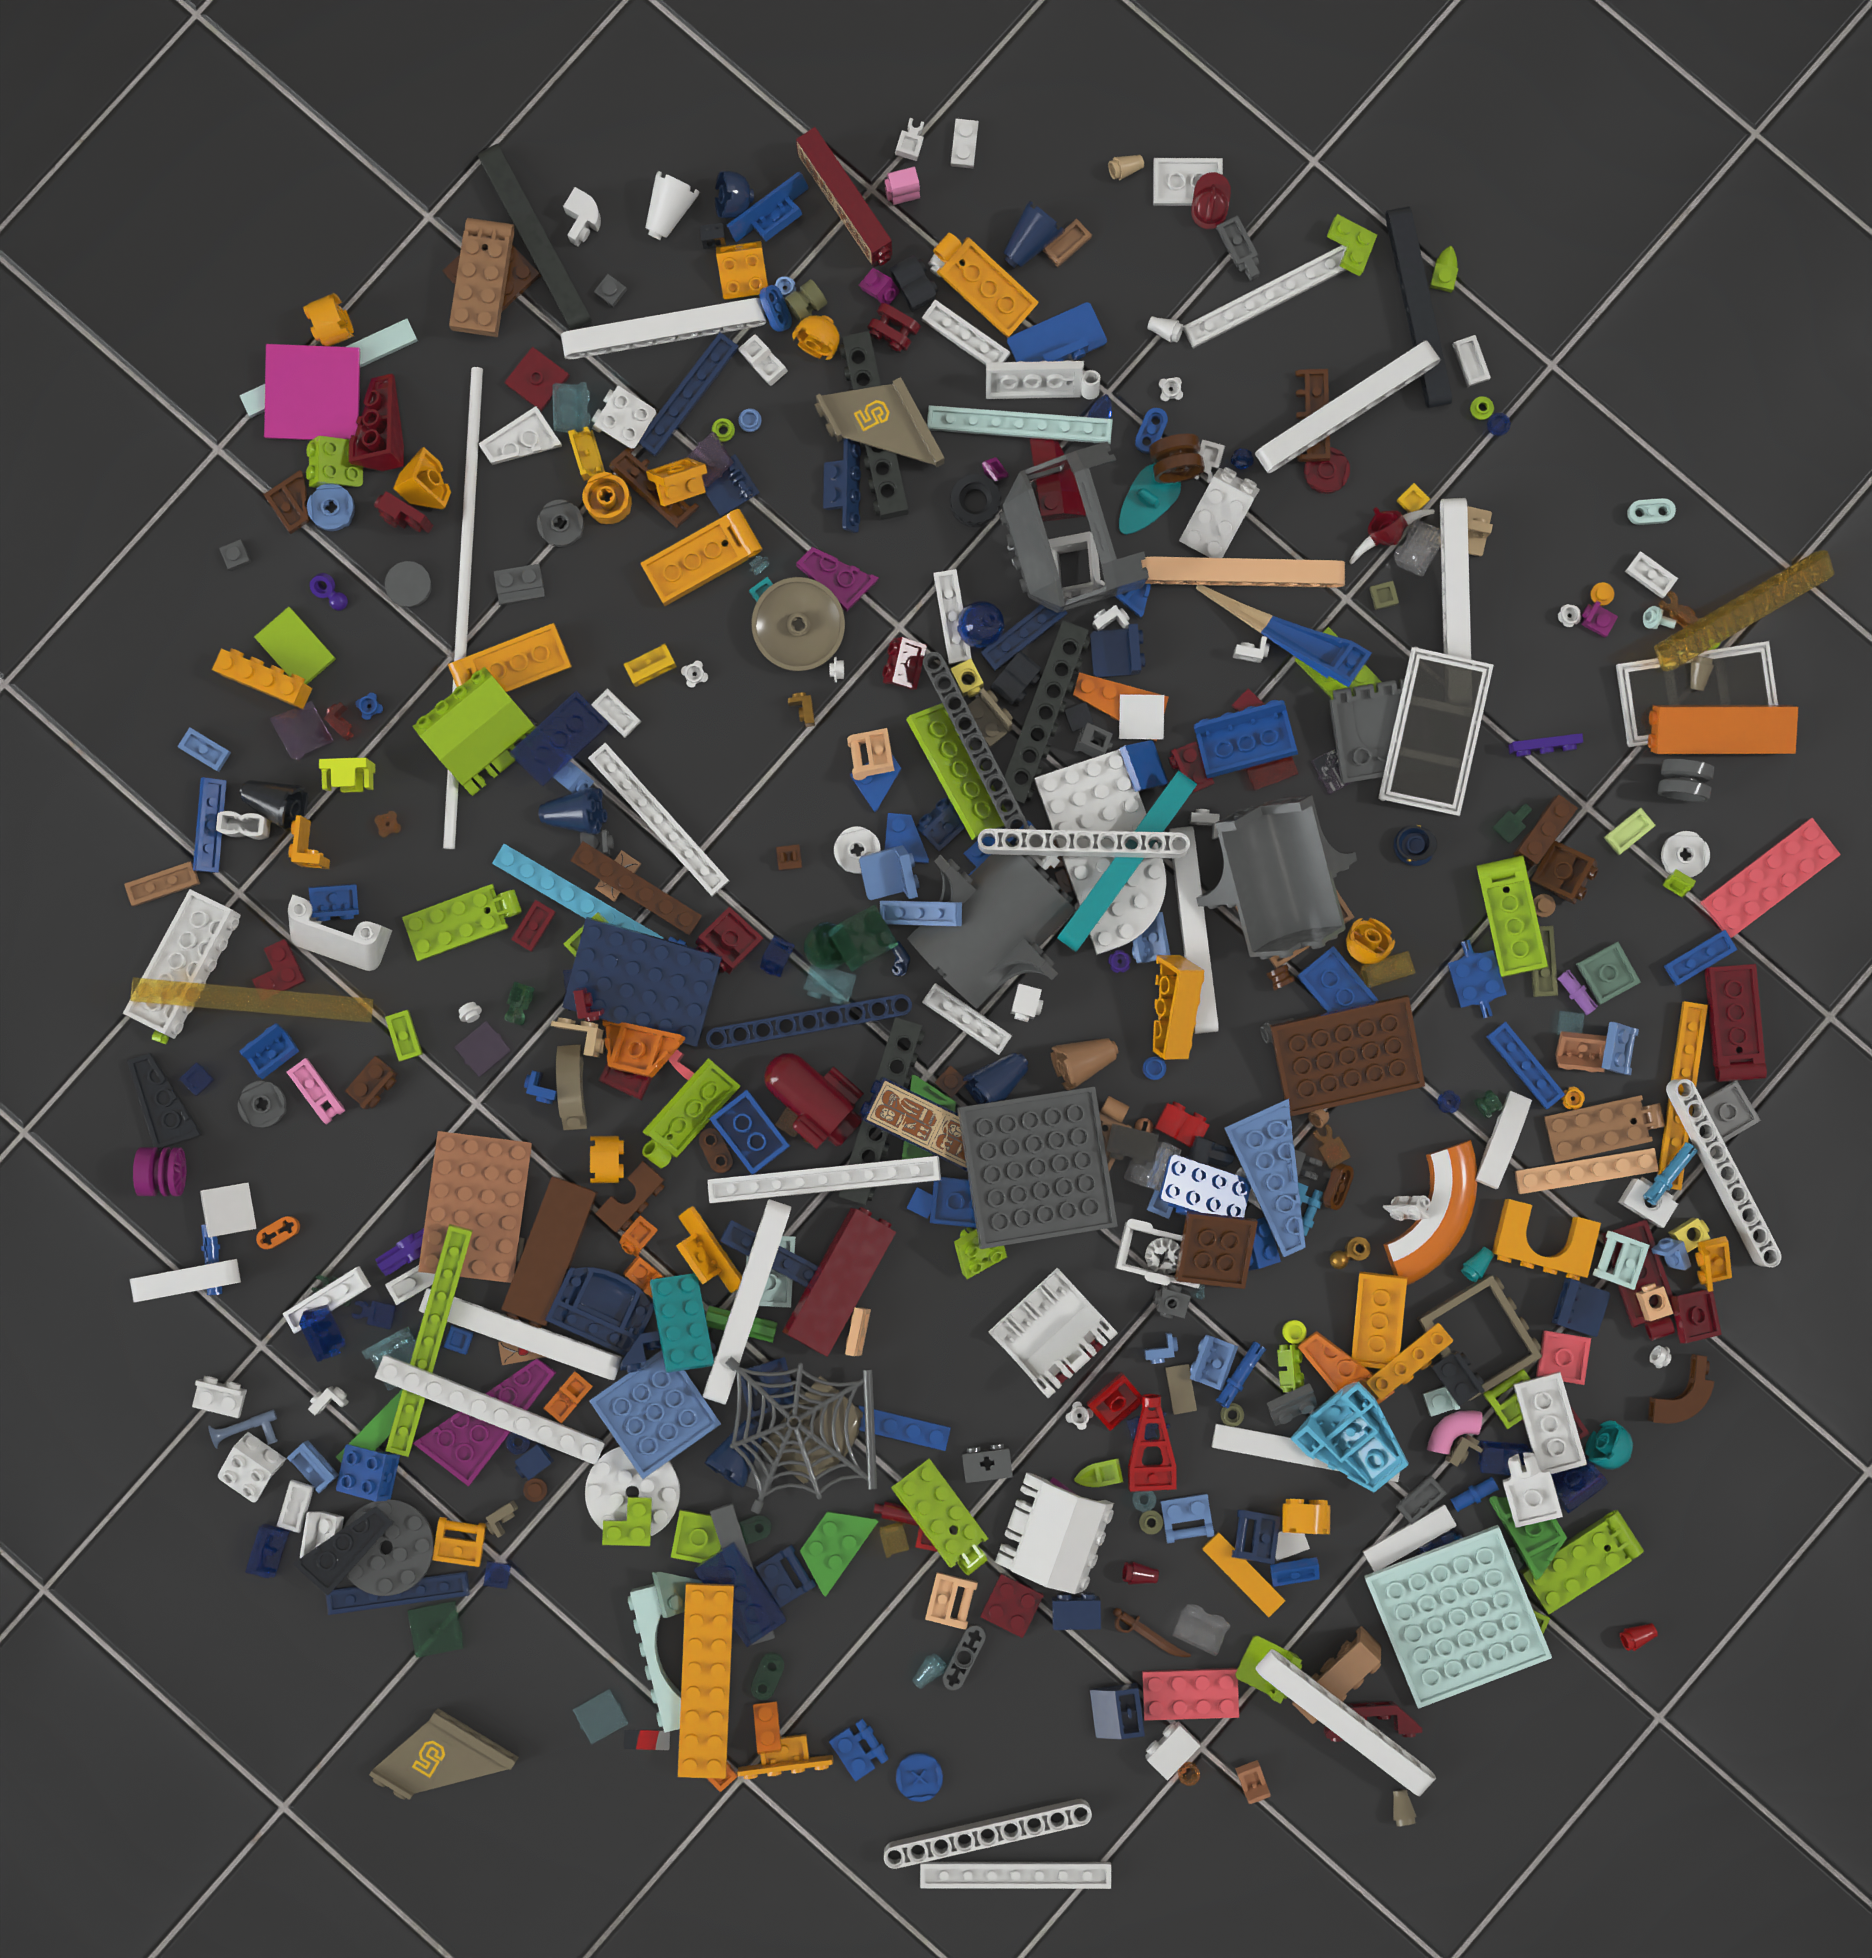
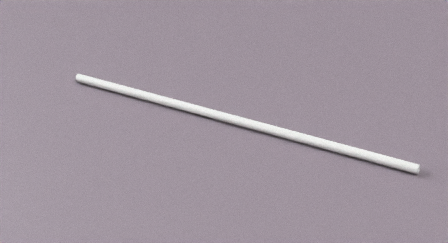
(464, 574)

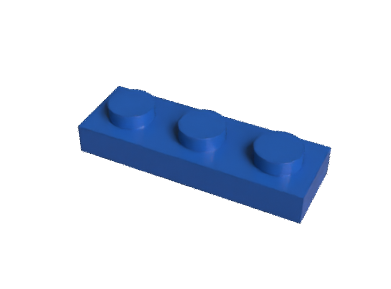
(1700, 957)

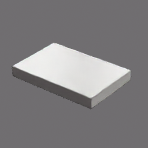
(1177, 177)

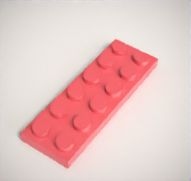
(1770, 878)

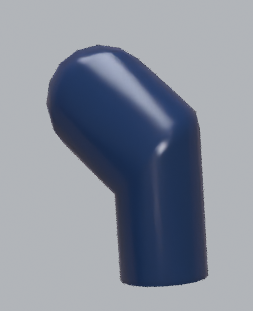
(902, 960)

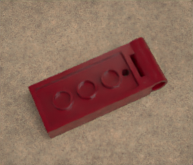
(1735, 1023)

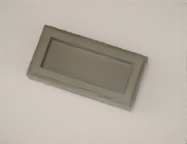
(1180, 1389)

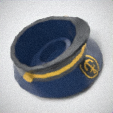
(1415, 845)

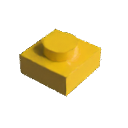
(1413, 499)

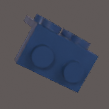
(1117, 652)

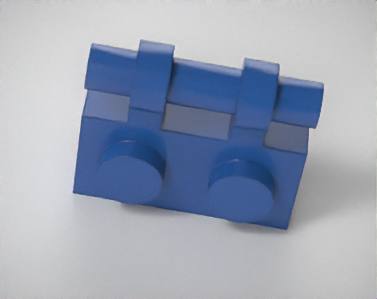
(853, 1754)

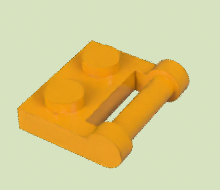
(459, 1550)

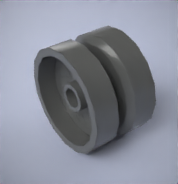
(1686, 780)

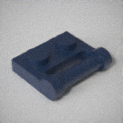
(1263, 1538)
(778, 1579)

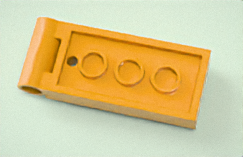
(701, 557)
(517, 660)

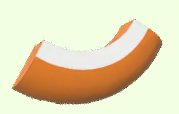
(1451, 1207)

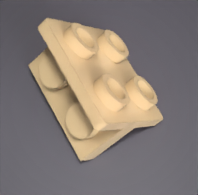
(1478, 530)

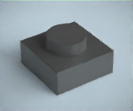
(610, 290)
(235, 555)

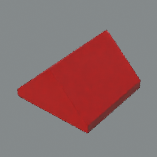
(1115, 1401)

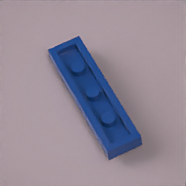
(207, 837)
(1525, 1065)
(908, 1429)

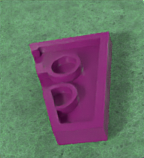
(843, 580)

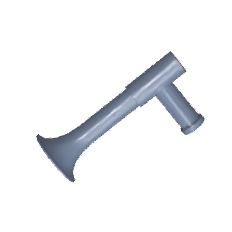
(263, 1419)

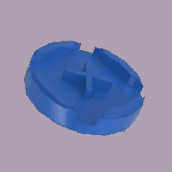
(919, 1777)

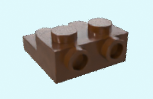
(1565, 872)

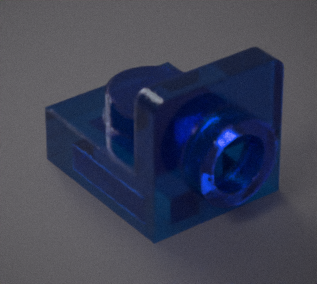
(776, 956)

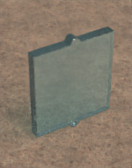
(600, 1716)

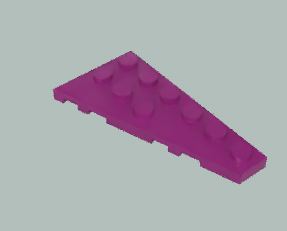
(467, 1443)

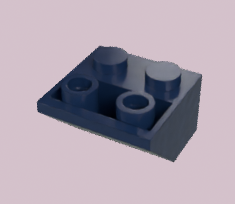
(776, 1365)
(1117, 1712)

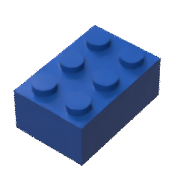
(750, 1132)

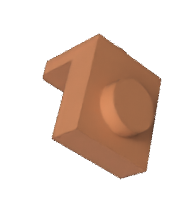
(1253, 1782)

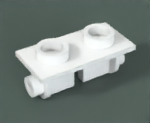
(1409, 1207)

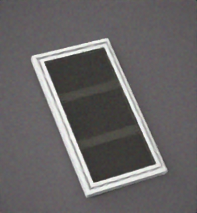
(1738, 678)
(1435, 731)

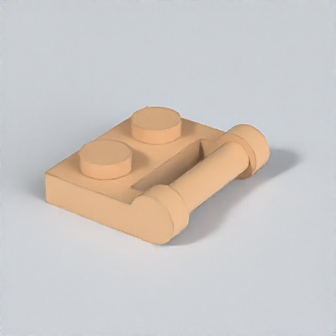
(878, 753)
(943, 1598)

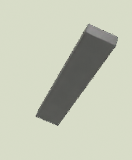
(729, 1531)

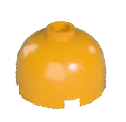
(817, 336)
(1369, 941)

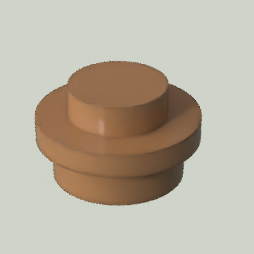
(1544, 905)

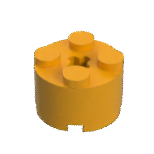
(329, 320)
(594, 498)
(605, 1159)
(1306, 1518)

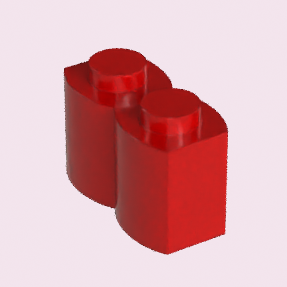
(1181, 1125)

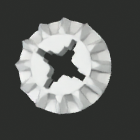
(1160, 1246)

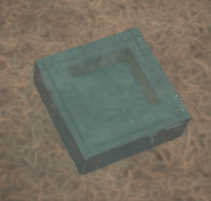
(1570, 1022)

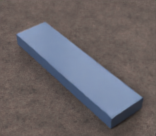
(921, 913)

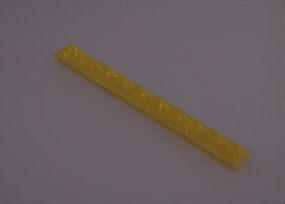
(251, 1000)

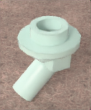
(1653, 618)

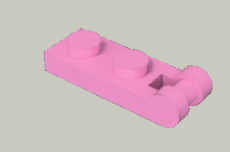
(315, 1090)

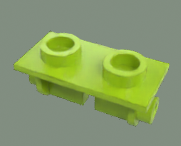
(1291, 1358)

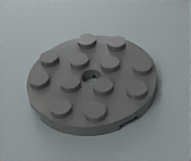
(410, 1555)

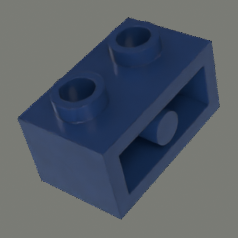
(1076, 1612)

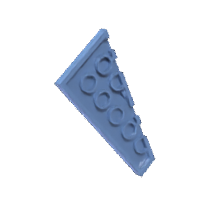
(1269, 1162)

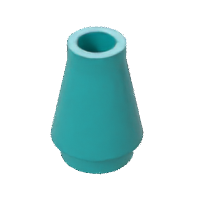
(1477, 1265)

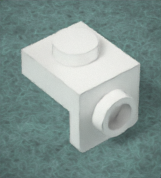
(1105, 618)
(1203, 817)
(321, 1399)

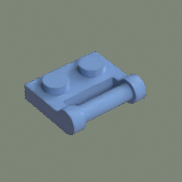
(1619, 1048)
(1184, 1510)

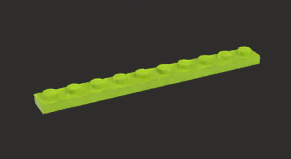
(430, 1335)

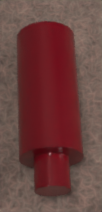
(894, 1512)

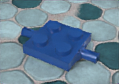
(1476, 978)

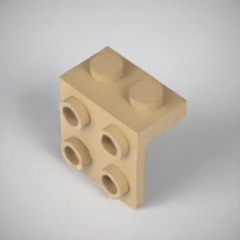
(594, 1042)

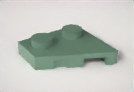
(671, 1592)

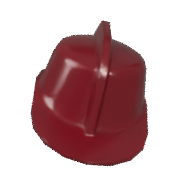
(1210, 200)

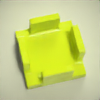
(347, 773)

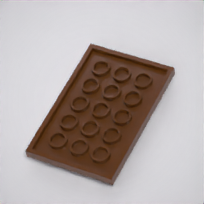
(1348, 1055)

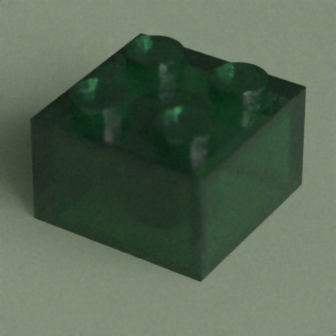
(863, 938)

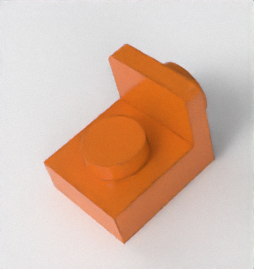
(637, 1236)

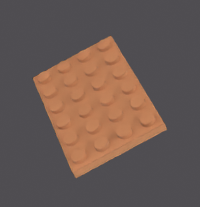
(479, 1188)

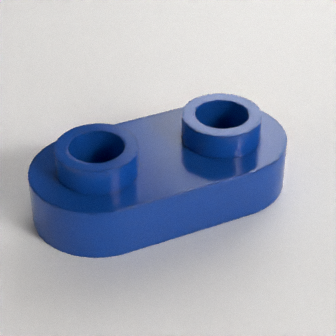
(775, 308)
(1149, 430)

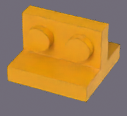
(678, 480)

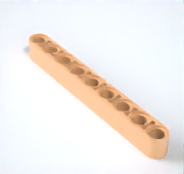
(1245, 572)

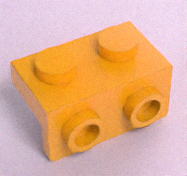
(1714, 1261)

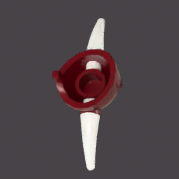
(1387, 529)

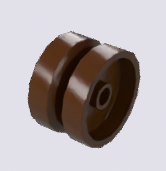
(1176, 458)

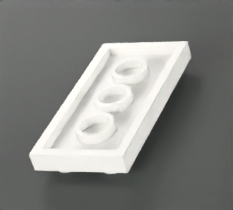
(1550, 1423)

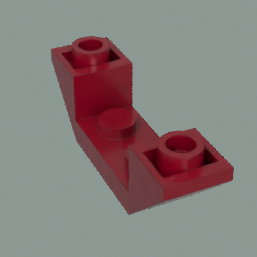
(1383, 1710)

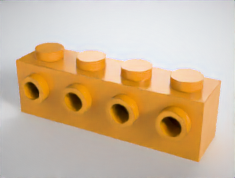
(263, 679)

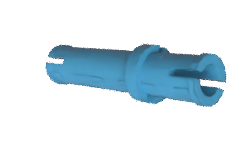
(1665, 1179)

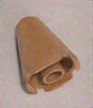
(1082, 1060)

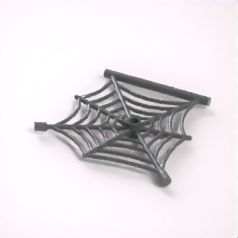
(867, 1383)

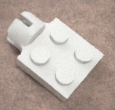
(1530, 1492)

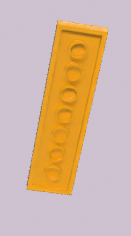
(705, 1680)

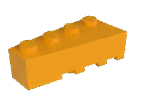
(1177, 1006)

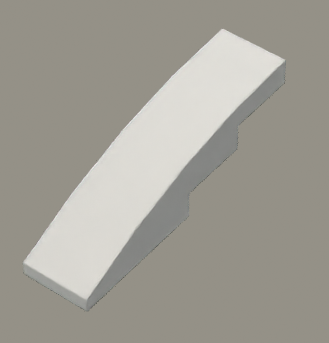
(1503, 1140)

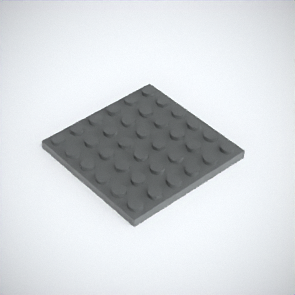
(1037, 1167)

